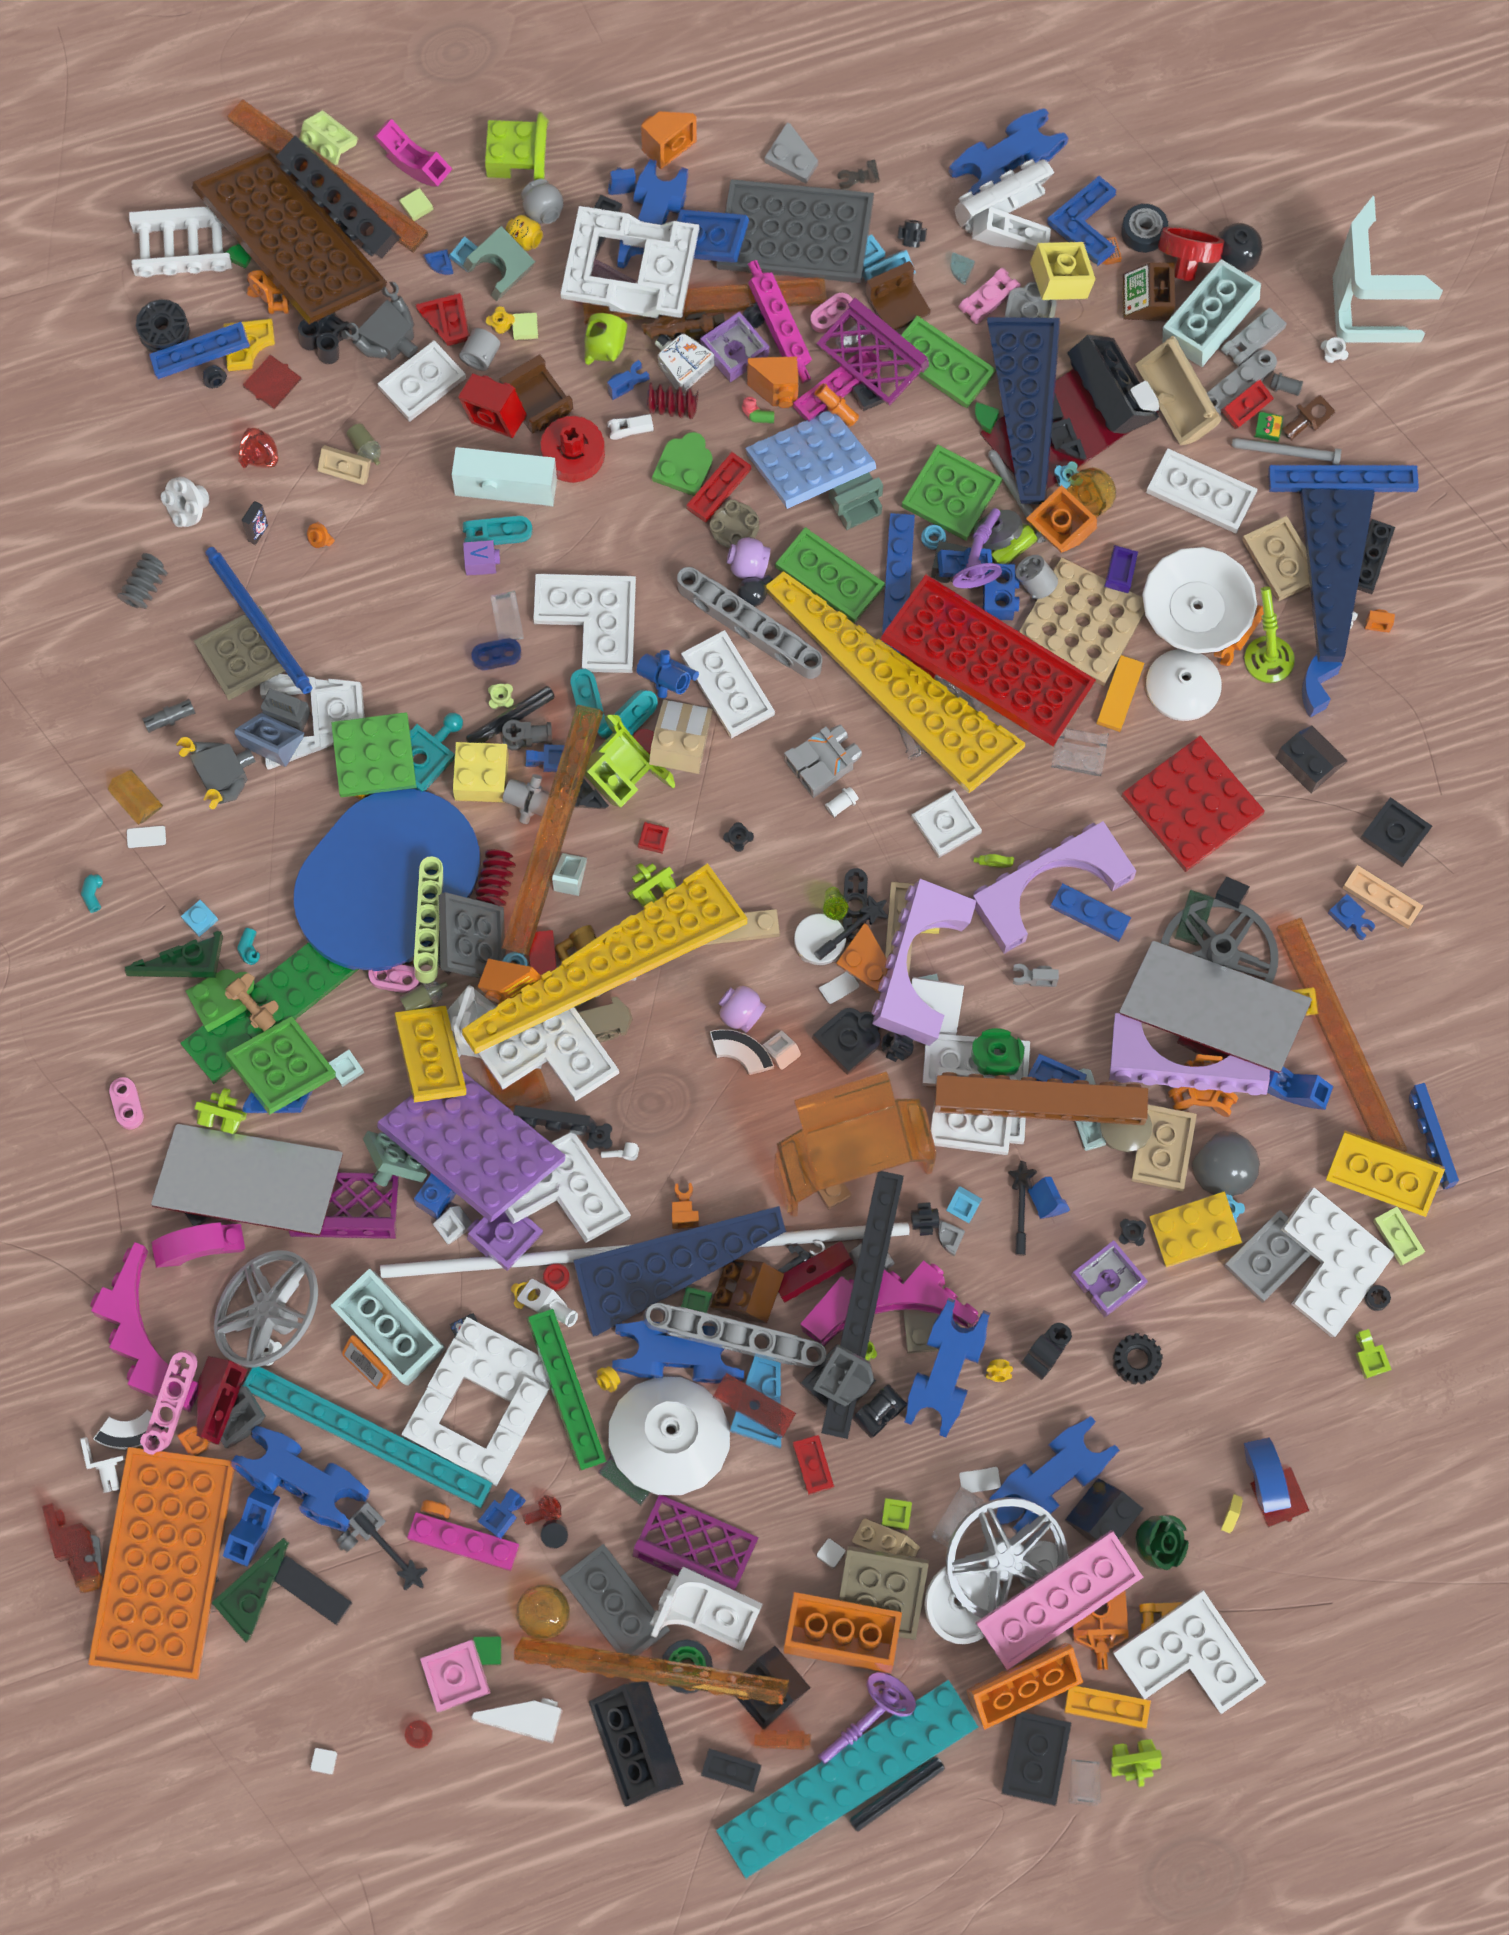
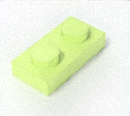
(1399, 1236)

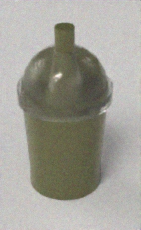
(364, 443)
(423, 996)

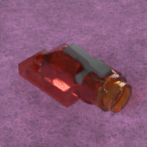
(77, 1546)

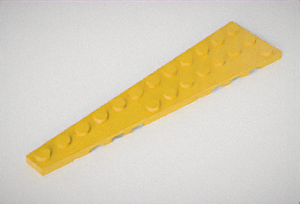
(940, 722)
(661, 932)

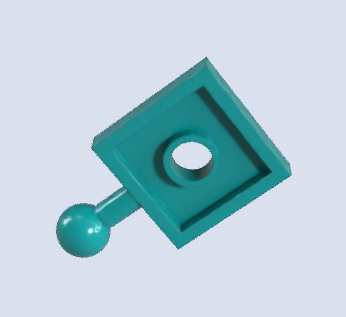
(437, 754)

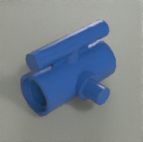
(666, 673)

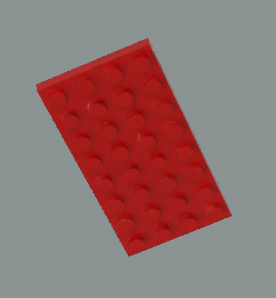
(988, 660)

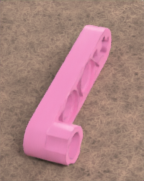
(166, 1399)

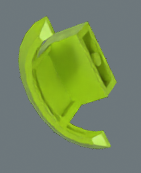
(516, 146)
(621, 764)

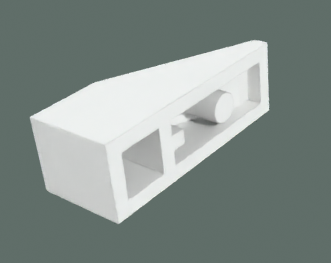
(1008, 230)
(529, 1718)

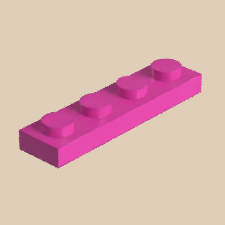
(839, 381)
(463, 1541)

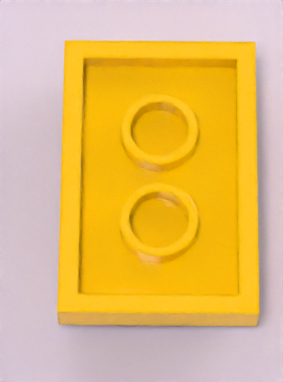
(1195, 1229)

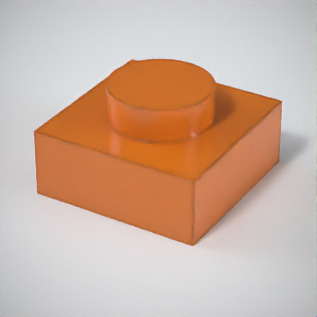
(1380, 620)

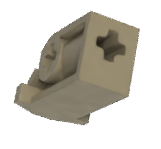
(608, 1020)

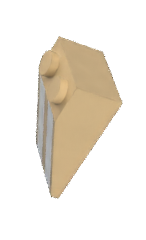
(680, 736)

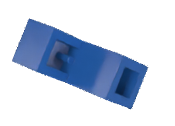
(1313, 694)
(1300, 1088)
(1268, 1475)
(252, 1528)

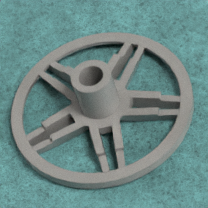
(268, 1309)
(1001, 1555)

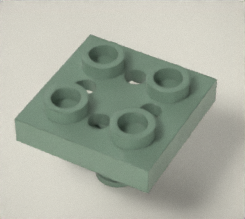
(391, 1159)

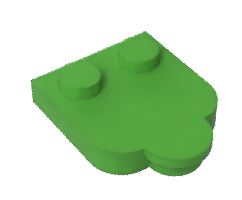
(684, 464)
(210, 999)

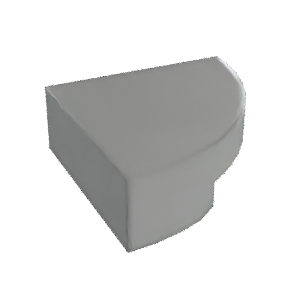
(950, 1237)

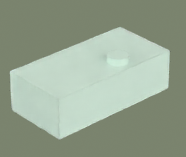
(1212, 312)
(504, 476)
(388, 1327)

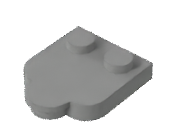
(1028, 303)

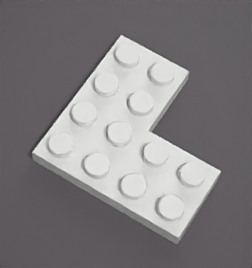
(601, 605)
(561, 1042)
(955, 1053)
(579, 1191)
(1348, 1259)
(1193, 1639)

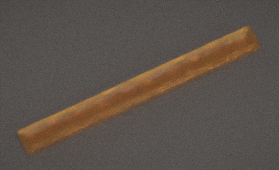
(276, 137)
(730, 298)
(552, 830)
(1340, 1036)
(652, 1670)

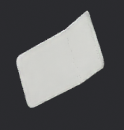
(839, 987)
(980, 1480)

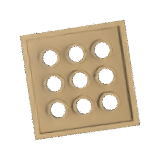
(1099, 617)

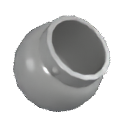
(542, 201)

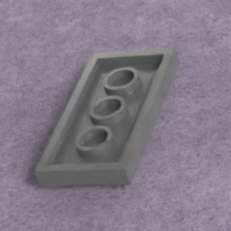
(613, 1602)

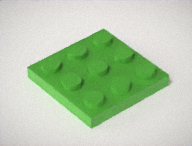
(951, 492)
(373, 754)
(280, 1065)

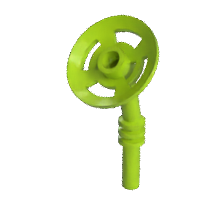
(1273, 645)

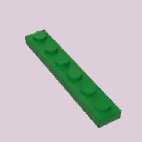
(566, 1389)

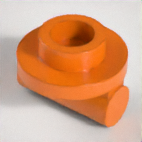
(319, 536)

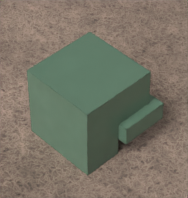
(857, 500)

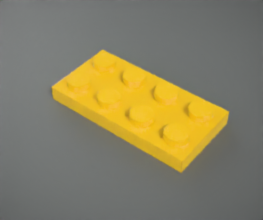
(430, 1054)
(1385, 1173)

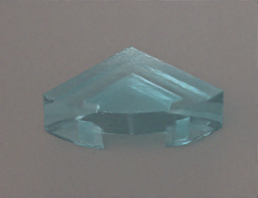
(961, 267)

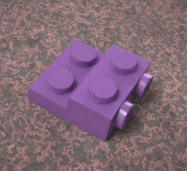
(503, 1239)

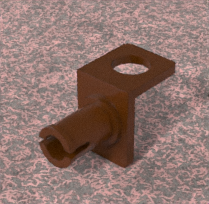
(1306, 418)

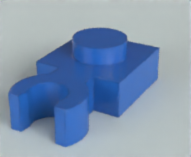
(1350, 913)

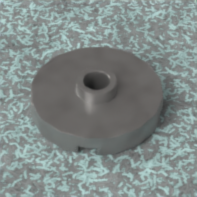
(1004, 530)

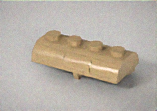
(1179, 392)

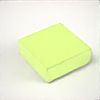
(416, 204)
(525, 326)

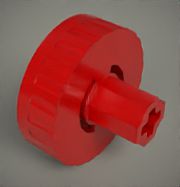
(1190, 248)
(574, 437)

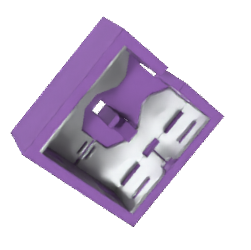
(729, 337)
(1117, 1270)

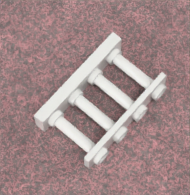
(178, 219)

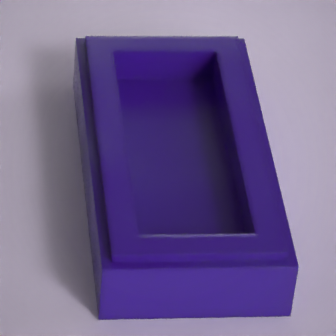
(1121, 569)

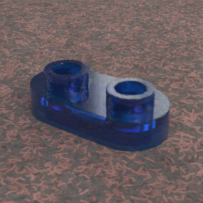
(496, 652)

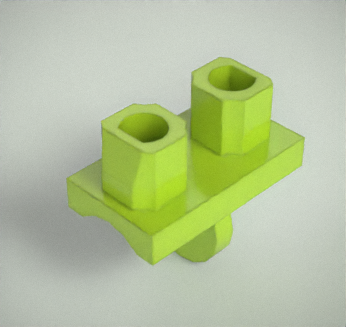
(662, 879)
(231, 1116)
(1136, 1765)

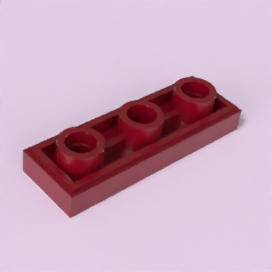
(814, 1271)

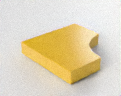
(260, 335)

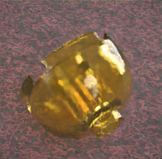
(1093, 489)
(543, 1612)

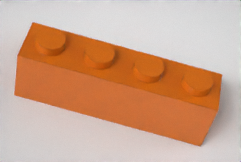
(842, 1632)
(1025, 1685)

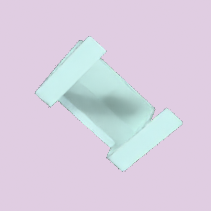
(1355, 277)

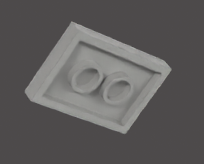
(1267, 1258)

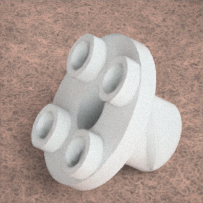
(184, 501)

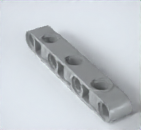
(749, 622)
(734, 1335)

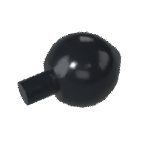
(754, 590)

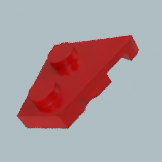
(446, 318)

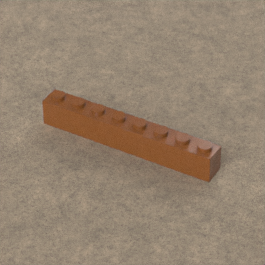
(1041, 1099)

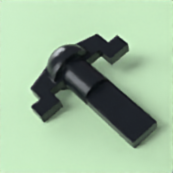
(803, 1256)

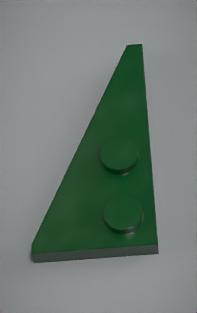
(188, 960)
(246, 1597)

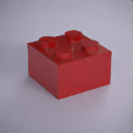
(492, 405)

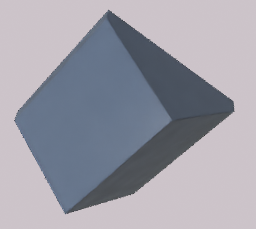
(269, 738)

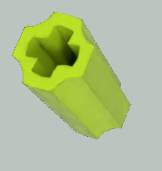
(1017, 547)

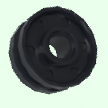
(157, 314)

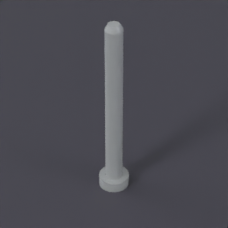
(1288, 450)
(1012, 486)

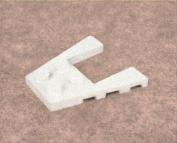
(330, 702)

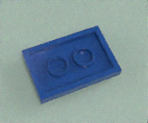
(718, 235)

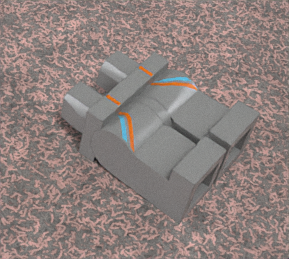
(822, 759)

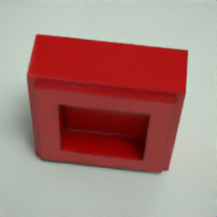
(653, 837)

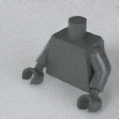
(386, 331)

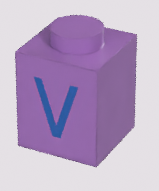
(480, 557)

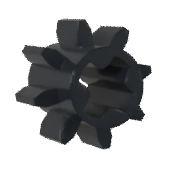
(912, 233)
(897, 1046)
(925, 1218)

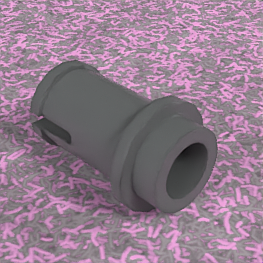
(1286, 384)

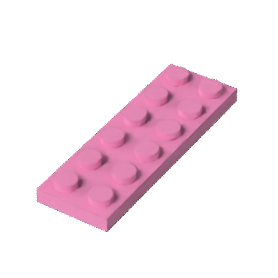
(1059, 1600)

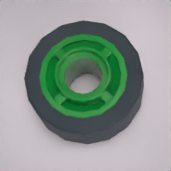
(691, 1651)

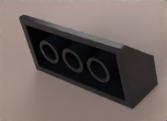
(1110, 382)
(635, 1742)

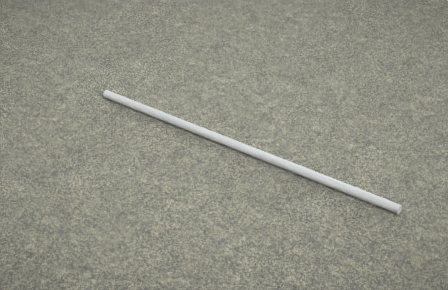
(568, 1256)

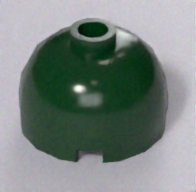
(1161, 1542)

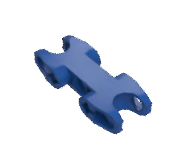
(1021, 146)
(657, 200)
(954, 1347)
(663, 1351)
(1070, 1461)
(315, 1487)

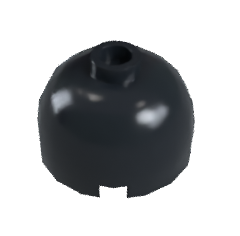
(1241, 246)

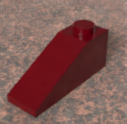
(216, 1396)

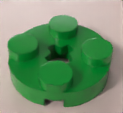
(992, 1064)

